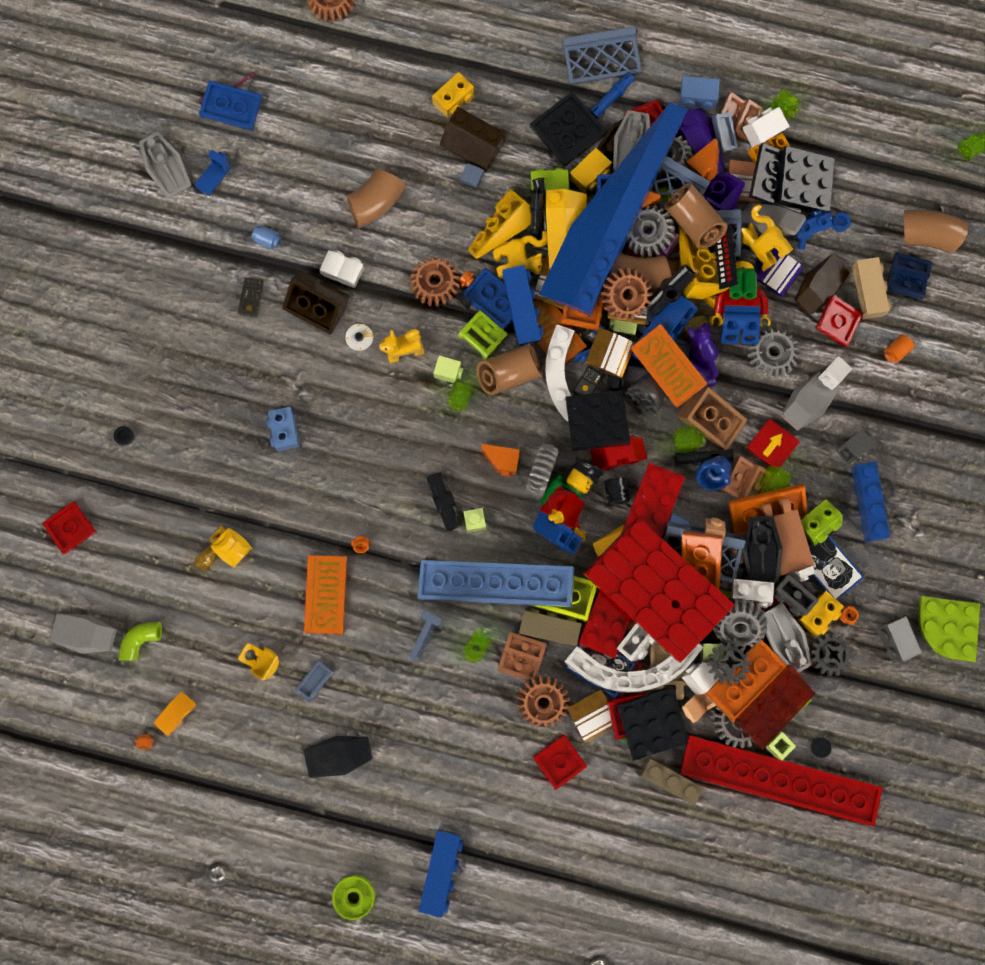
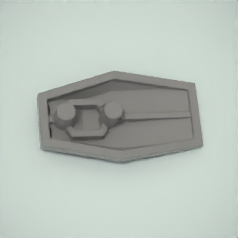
(628, 134)
(164, 165)
(786, 220)
(808, 402)
(83, 633)
(787, 638)

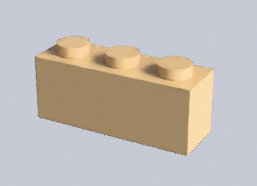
(871, 288)

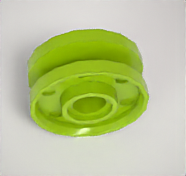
(347, 908)

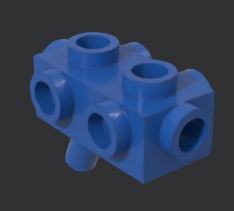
(814, 223)

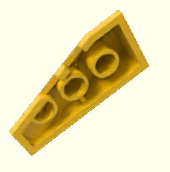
(561, 211)
(510, 218)
(703, 264)

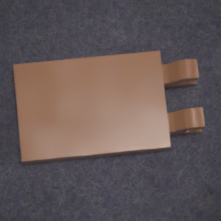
(796, 551)

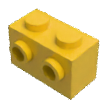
(453, 95)
(585, 173)
(822, 614)

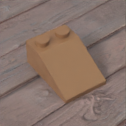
(712, 417)

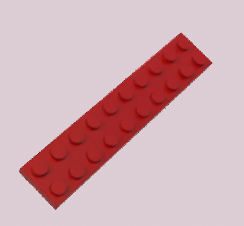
(653, 507)
(781, 780)

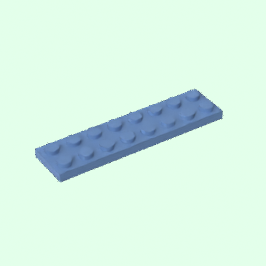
(496, 583)

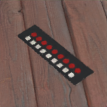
(726, 260)

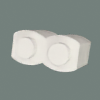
(341, 268)

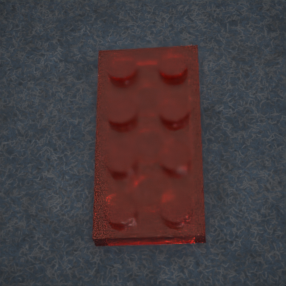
(775, 707)

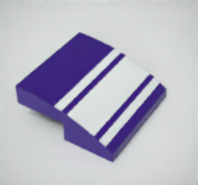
(780, 275)

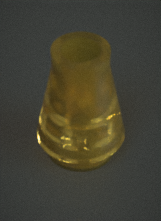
(205, 559)

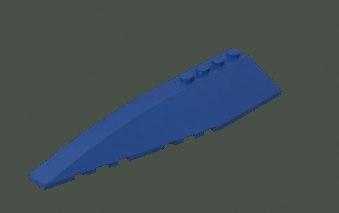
(608, 219)

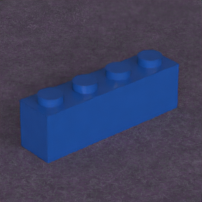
(521, 305)
(672, 318)
(870, 502)
(439, 873)

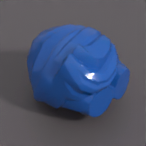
(714, 473)

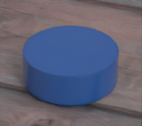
(840, 222)

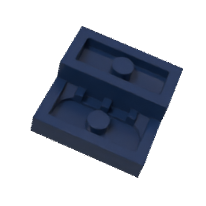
(909, 275)

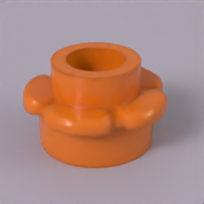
(466, 279)
(360, 544)
(852, 611)
(144, 742)

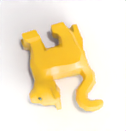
(770, 239)
(516, 254)
(402, 345)

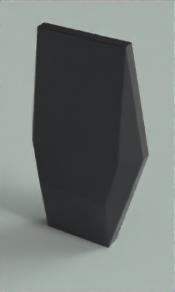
(763, 549)
(337, 756)

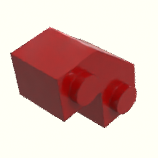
(612, 457)

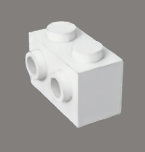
(766, 126)
(759, 592)
(636, 644)

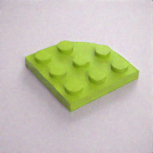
(950, 627)

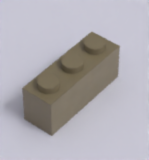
(550, 627)
(671, 781)

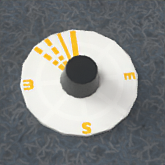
(359, 337)

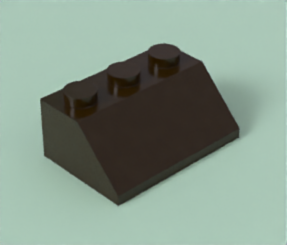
(472, 139)
(315, 301)

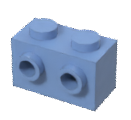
(699, 92)
(283, 429)

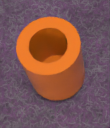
(899, 349)

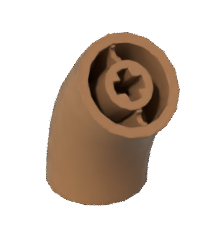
(375, 197)
(696, 216)
(934, 230)
(653, 268)
(509, 369)

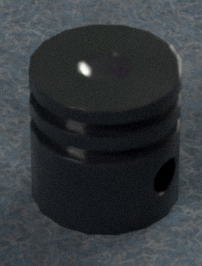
(617, 490)

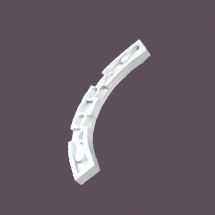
(555, 367)
(628, 681)

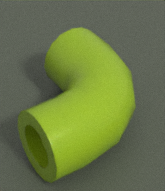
(136, 637)

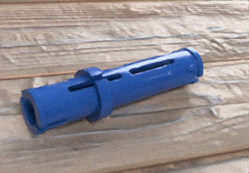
(618, 89)

